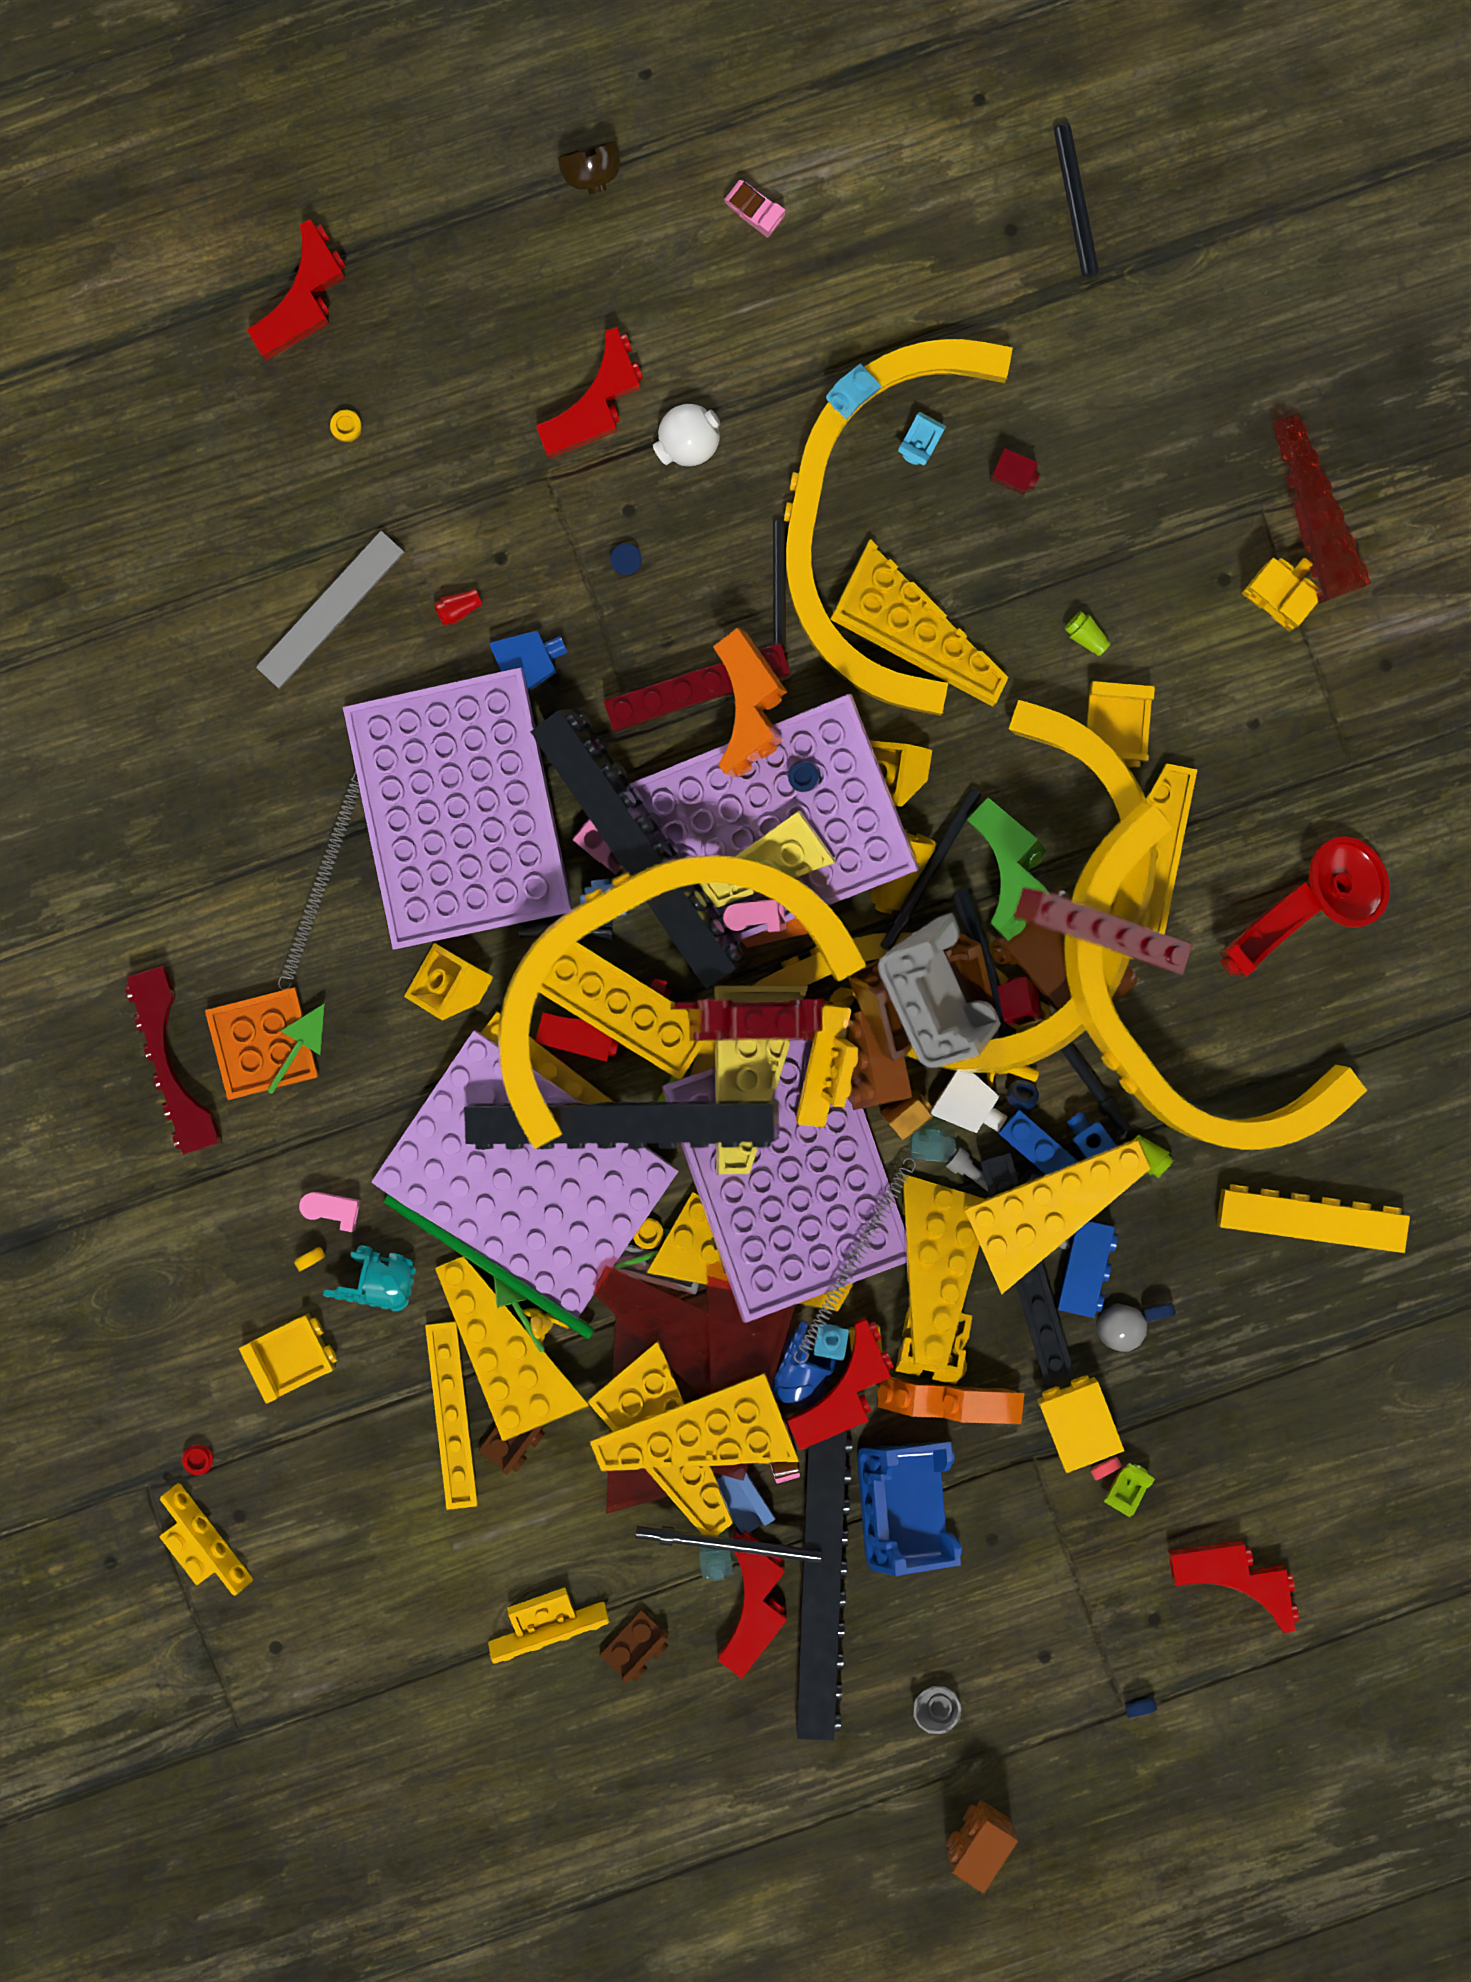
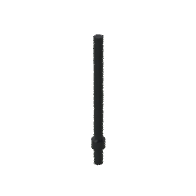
(901, 919)
(1107, 1104)
(668, 1536)

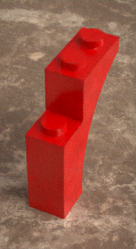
(299, 311)
(591, 416)
(1269, 931)
(581, 1037)
(842, 1406)
(1229, 1566)
(759, 1617)

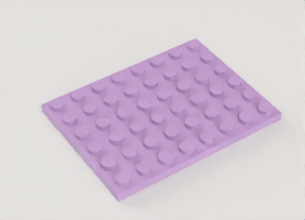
(458, 809)
(847, 810)
(803, 1203)
(530, 1210)

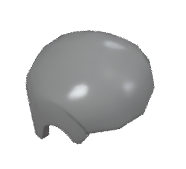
(1122, 1327)
(937, 1710)

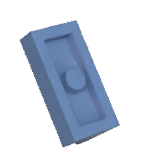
(745, 1503)

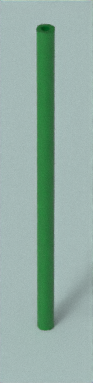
(492, 1268)

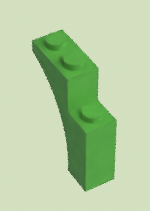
(1016, 854)

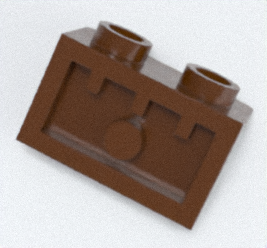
(509, 1453)
(635, 1646)

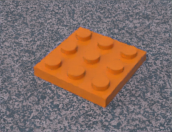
(254, 1047)

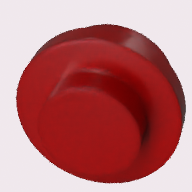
(197, 1459)

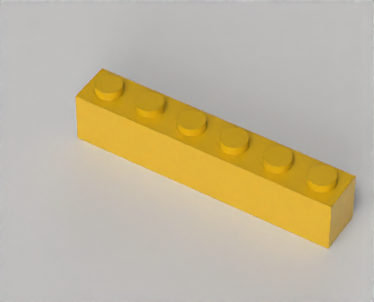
(1313, 1220)

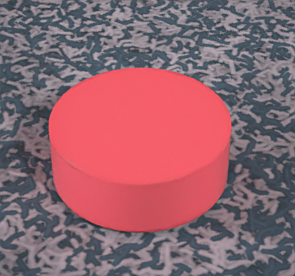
(1106, 1467)

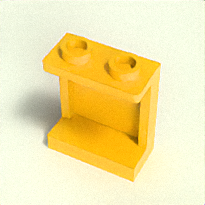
(1122, 718)
(288, 1357)
(1080, 1423)

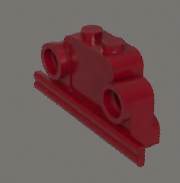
(753, 1020)

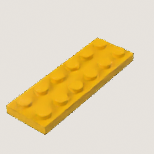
(622, 1009)

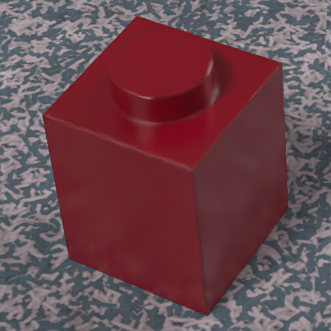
(1015, 472)
(1020, 1002)

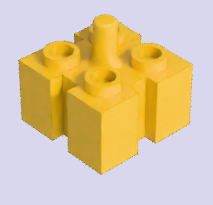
(1282, 593)
(956, 1359)

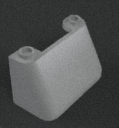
(930, 998)

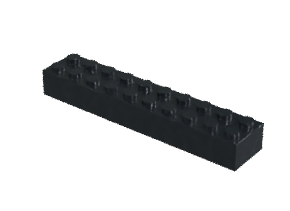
(639, 843)

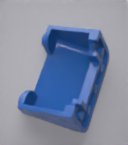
(906, 1508)

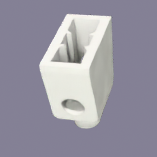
(968, 1103)

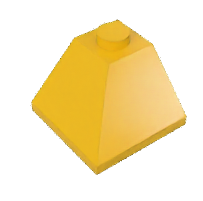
(903, 768)
(447, 984)

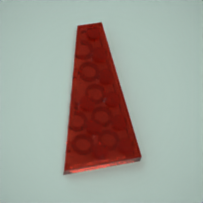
(1319, 517)
(740, 1348)

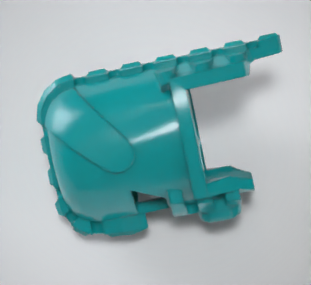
(379, 1284)

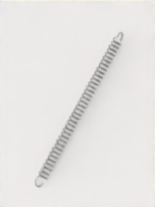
(317, 884)
(848, 1269)

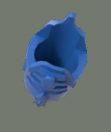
(802, 1382)

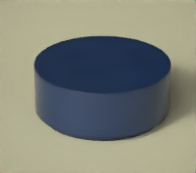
(626, 559)
(804, 776)
(1022, 1095)
(1159, 1311)
(1141, 1707)

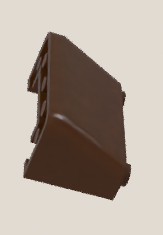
(1042, 958)
(877, 1006)

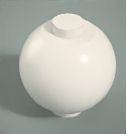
(687, 435)

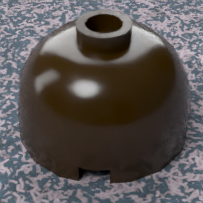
(591, 167)

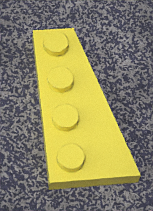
(789, 848)

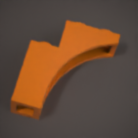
(754, 690)
(951, 1401)

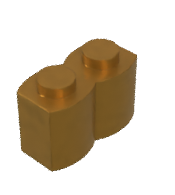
(908, 1115)

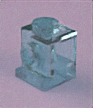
(932, 1146)
(715, 1563)

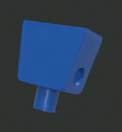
(529, 653)
(1086, 1131)

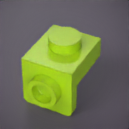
(1128, 1488)

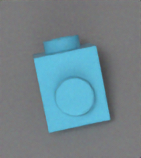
(852, 391)
(921, 439)
(831, 1342)

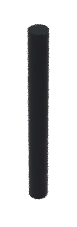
(779, 582)

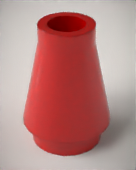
(457, 606)

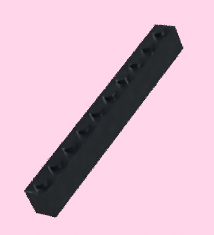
(632, 1124)
(821, 1589)

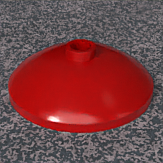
(1349, 882)

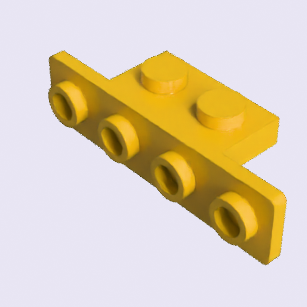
(828, 1068)
(199, 1545)
(544, 1622)

